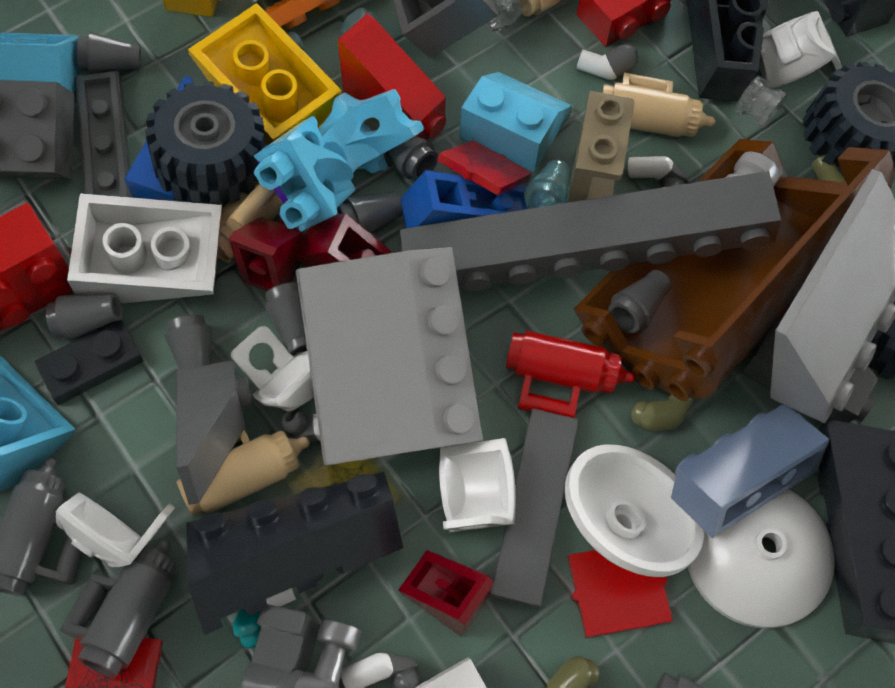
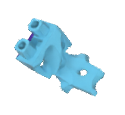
(315, 166)

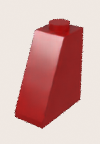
(376, 64)

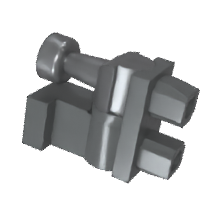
(287, 647)

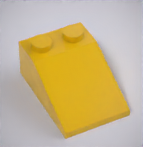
(269, 68)

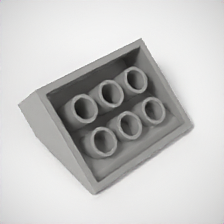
(839, 308)
(388, 355)

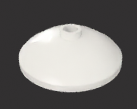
(628, 513)
(763, 586)

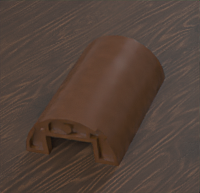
(732, 298)

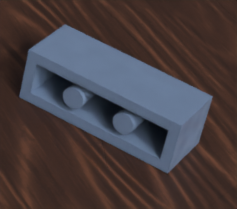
(747, 469)

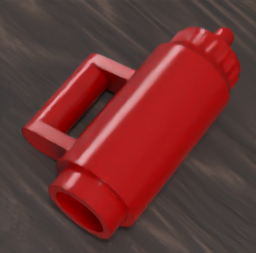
(563, 364)

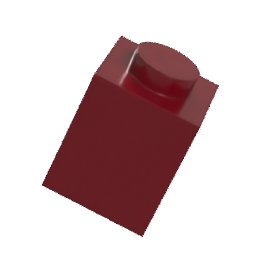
(338, 241)
(266, 252)

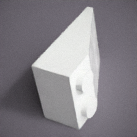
(144, 248)

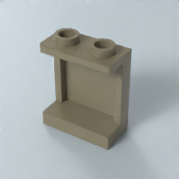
(601, 146)

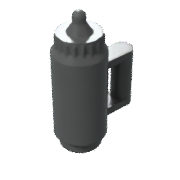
(27, 531)
(124, 613)

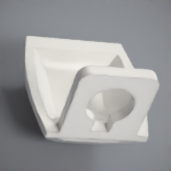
(796, 50)
(291, 381)
(477, 485)
(103, 534)

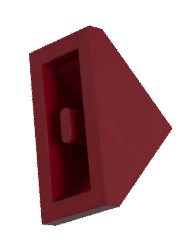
(447, 590)

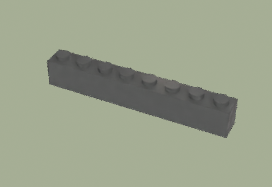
(606, 231)

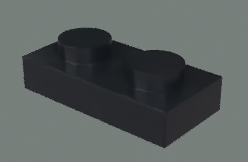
(88, 361)

